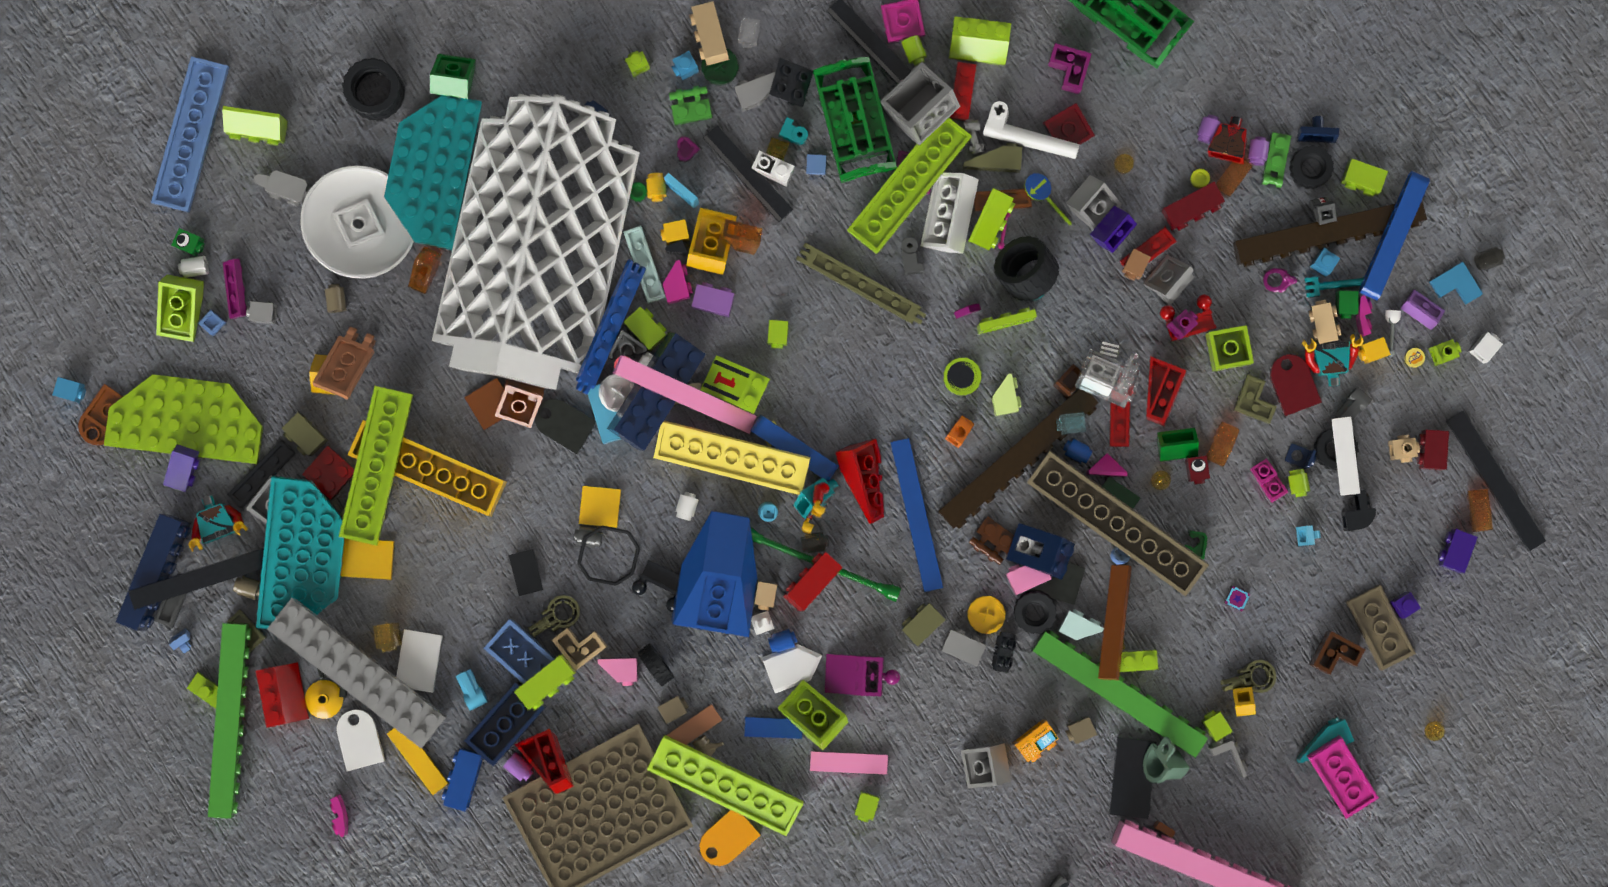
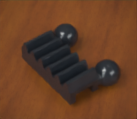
(659, 576)

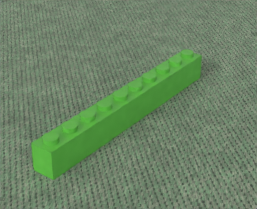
(1119, 694)
(228, 720)

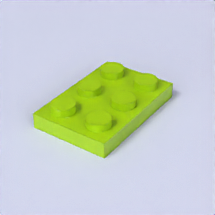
(1006, 320)

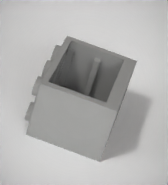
(920, 103)

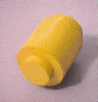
(656, 187)

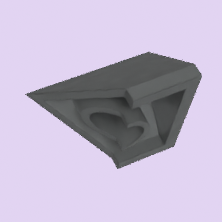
(626, 346)

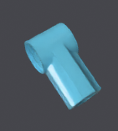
(473, 693)

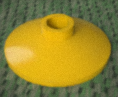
(332, 704)

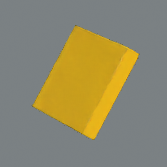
(599, 506)

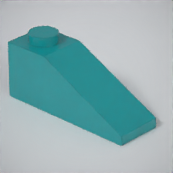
(1327, 733)

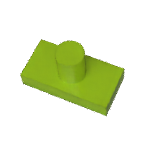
(204, 688)

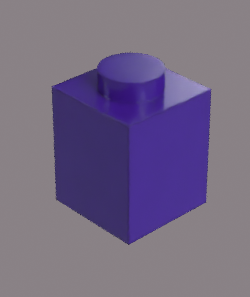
(1405, 605)

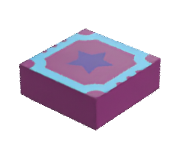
(1237, 598)

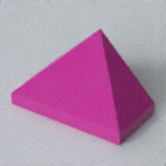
(1107, 467)

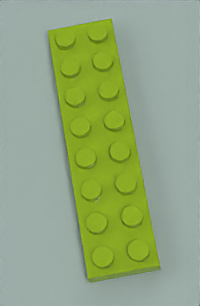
(908, 185)
(376, 465)
(725, 785)

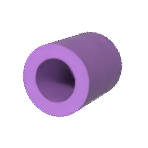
(519, 767)

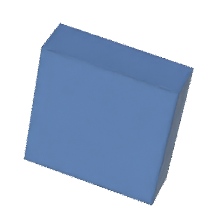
(816, 164)
(212, 322)

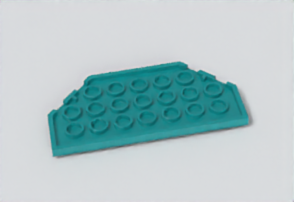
(432, 168)
(299, 550)

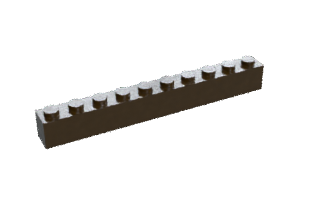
(1313, 235)
(1013, 461)

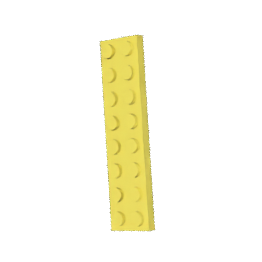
(732, 457)

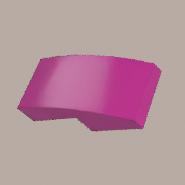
(1364, 308)
(1268, 480)
(340, 824)

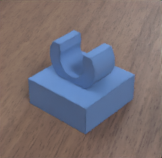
(181, 640)

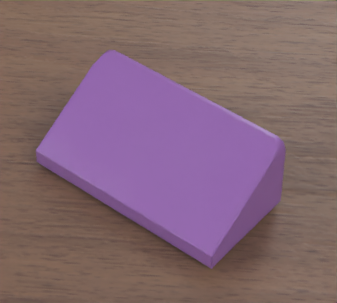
(1422, 309)

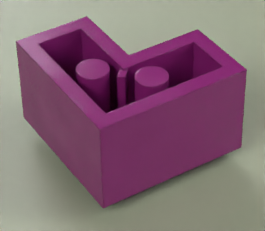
(1074, 63)

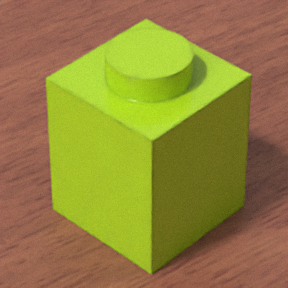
(778, 333)
(1216, 725)
(866, 806)

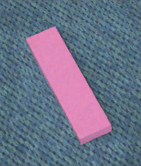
(848, 762)

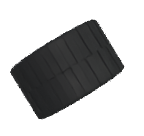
(361, 70)
(1036, 281)

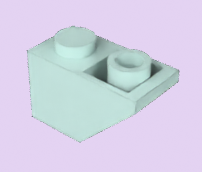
(1077, 627)

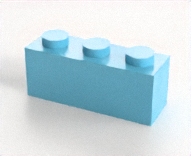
(602, 416)

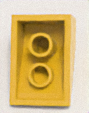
(708, 248)

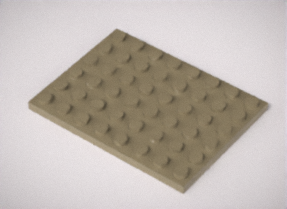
(602, 820)

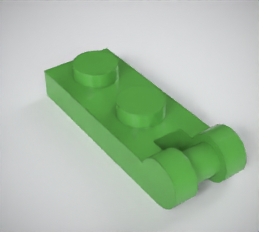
(1276, 159)

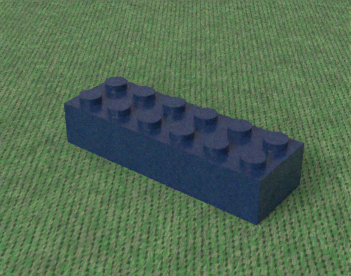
(645, 409)
(155, 565)

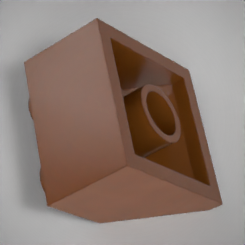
(519, 402)

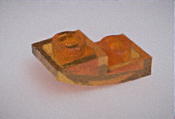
(1223, 443)
(1480, 510)

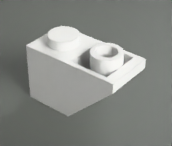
(773, 168)

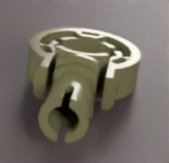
(544, 623)
(1239, 681)

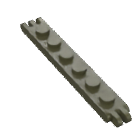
(861, 284)

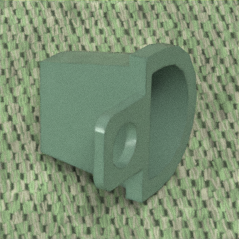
(1164, 763)

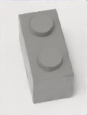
(963, 647)

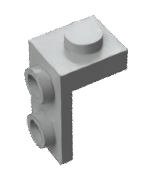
(1223, 746)

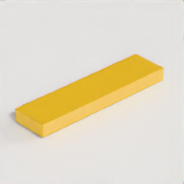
(419, 761)

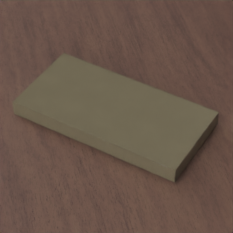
(1380, 627)

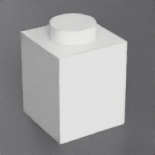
(1486, 347)

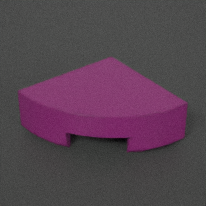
(967, 310)

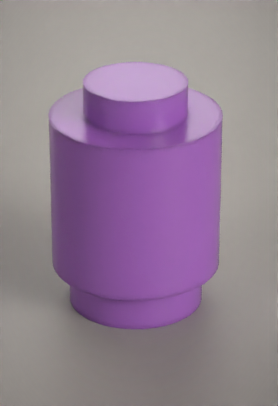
(1208, 128)
(1258, 151)

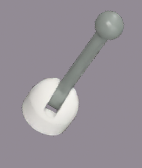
(1392, 317)

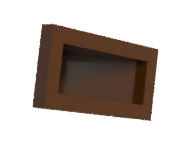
(1067, 381)

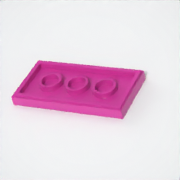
(1342, 776)

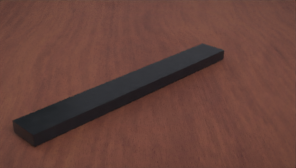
(1495, 481)
(196, 579)

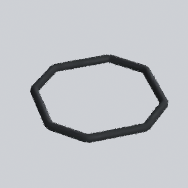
(615, 530)

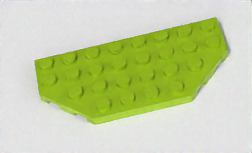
(185, 413)

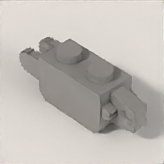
(284, 186)

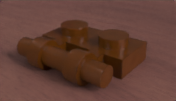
(996, 535)

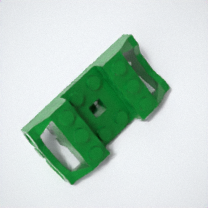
(1137, 28)
(857, 140)

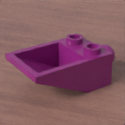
(854, 674)

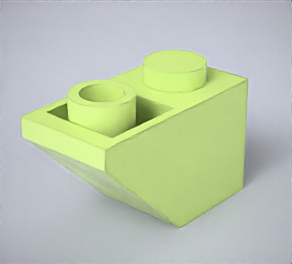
(1005, 397)

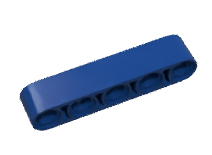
(785, 441)

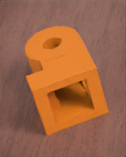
(960, 431)

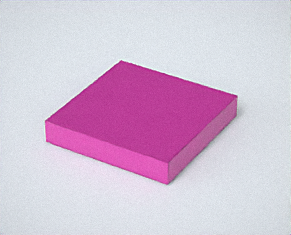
(902, 20)

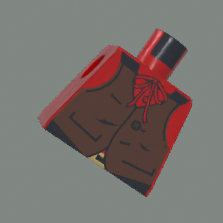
(1229, 142)

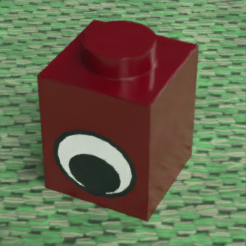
(1197, 469)

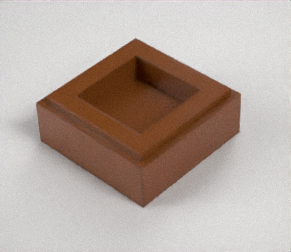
(1163, 828)

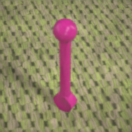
(1001, 244)

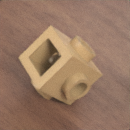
(1397, 450)

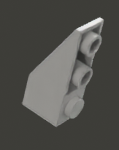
(754, 92)

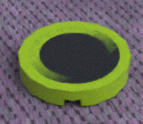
(962, 376)

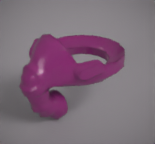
(1287, 280)

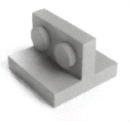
(1169, 279)

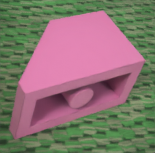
(1025, 578)
(621, 669)

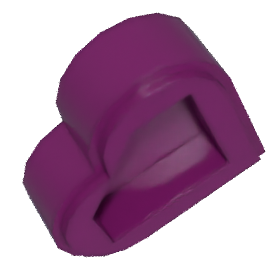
(687, 149)

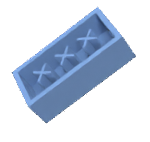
(518, 651)

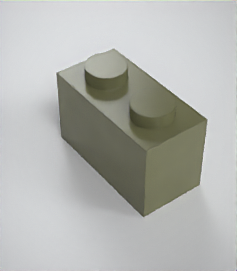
(304, 434)
(922, 624)

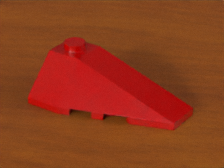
(861, 471)

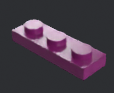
(234, 288)

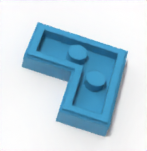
(1459, 279)

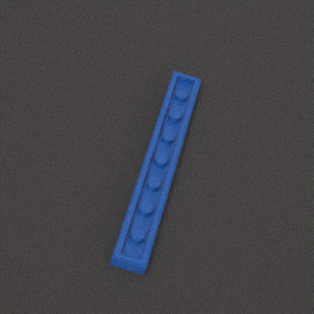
(916, 515)

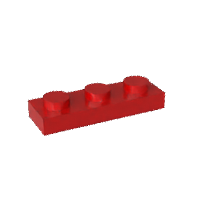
(963, 89)

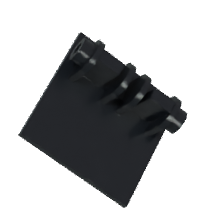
(791, 82)
(1007, 644)

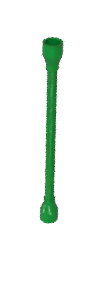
(888, 590)

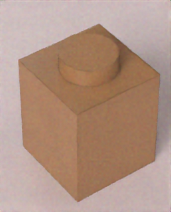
(1135, 265)

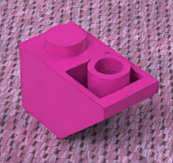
(675, 284)

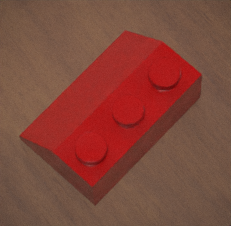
(282, 694)

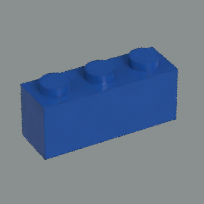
(462, 779)

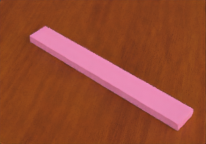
(684, 394)

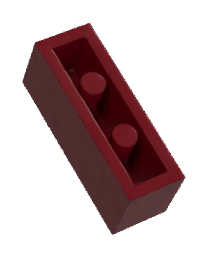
(1193, 206)

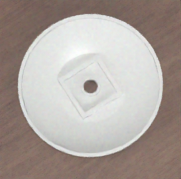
(328, 223)

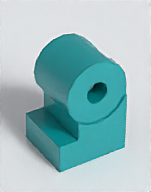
(793, 134)

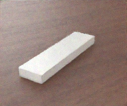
(1345, 456)

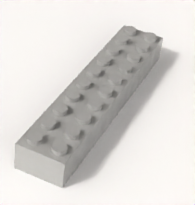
(357, 672)

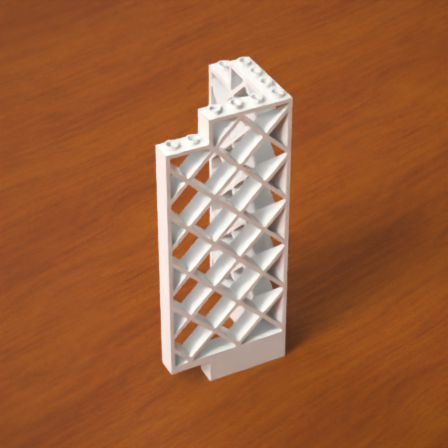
(529, 223)

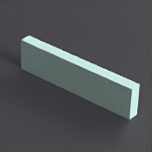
(641, 254)

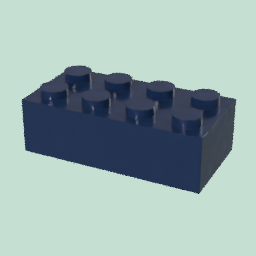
(502, 727)

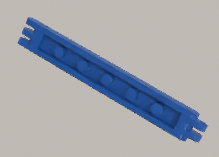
(609, 326)

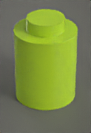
(914, 50)

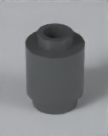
(592, 542)

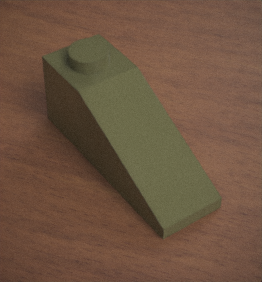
(1002, 159)

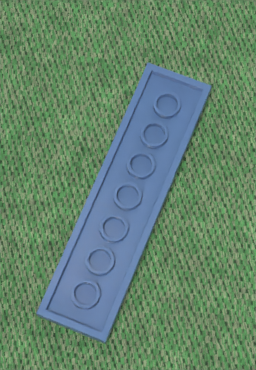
(190, 134)

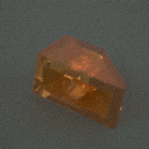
(742, 236)
(424, 269)

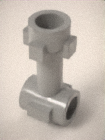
(971, 127)

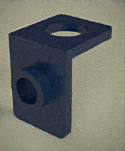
(1307, 460)

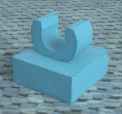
(1306, 535)

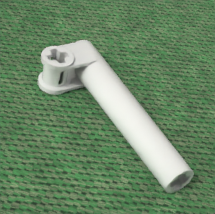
(998, 129)

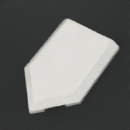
(791, 667)

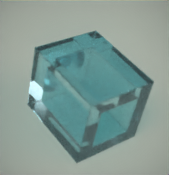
(1071, 423)

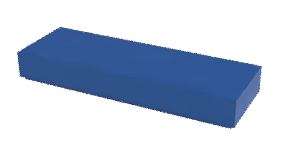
(771, 728)

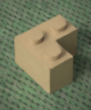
(579, 652)

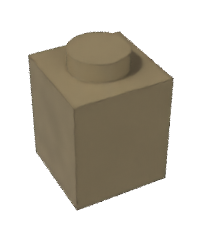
(673, 709)
(1080, 730)

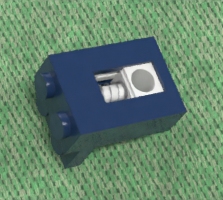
(1053, 555)

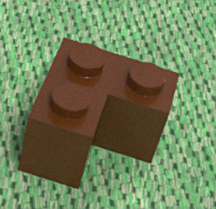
(1334, 648)

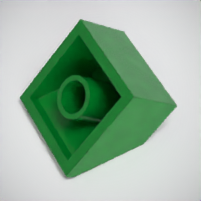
(452, 76)

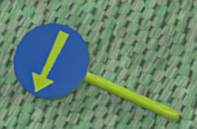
(1039, 188)

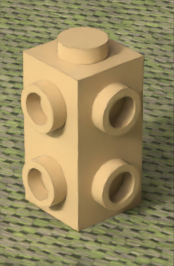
(1323, 316)

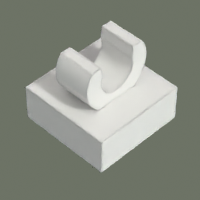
(762, 622)

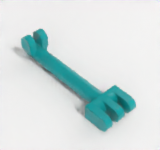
(1316, 287)

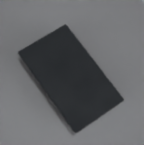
(525, 572)

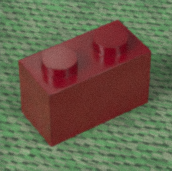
(1433, 449)

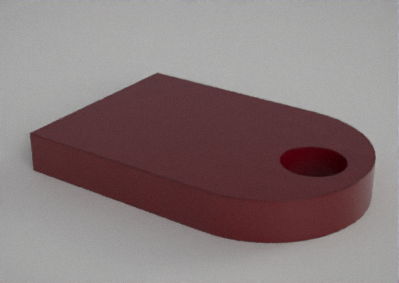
(1294, 386)

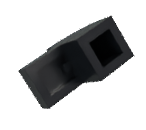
(1362, 516)

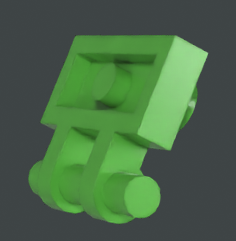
(690, 111)

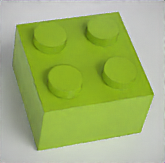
(1229, 348)

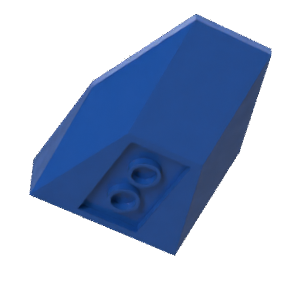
(718, 578)

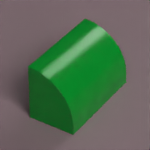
(1177, 444)

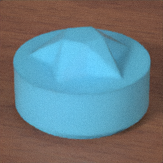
(768, 511)

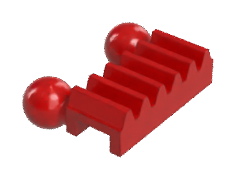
(1204, 320)

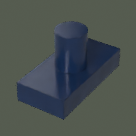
(1318, 132)

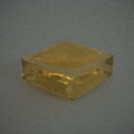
(777, 148)

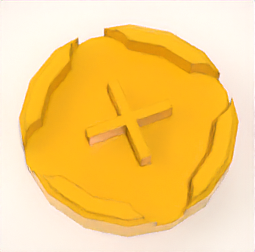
(986, 614)

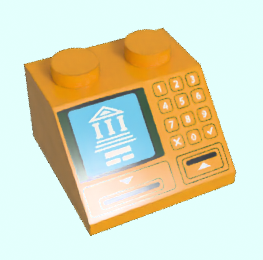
(1036, 740)

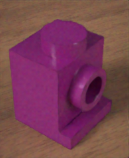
(1176, 326)

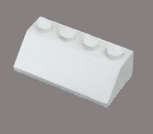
(949, 212)

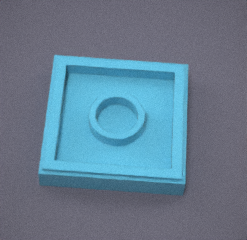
(681, 190)

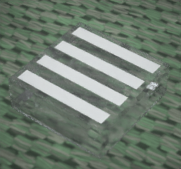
(1109, 349)

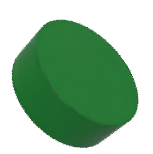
(638, 192)

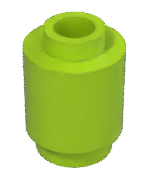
(1298, 483)

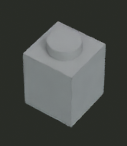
(262, 312)

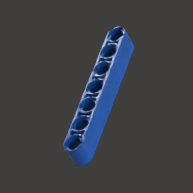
(1394, 235)

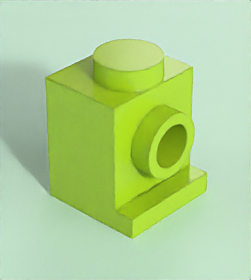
(637, 63)
(1438, 352)

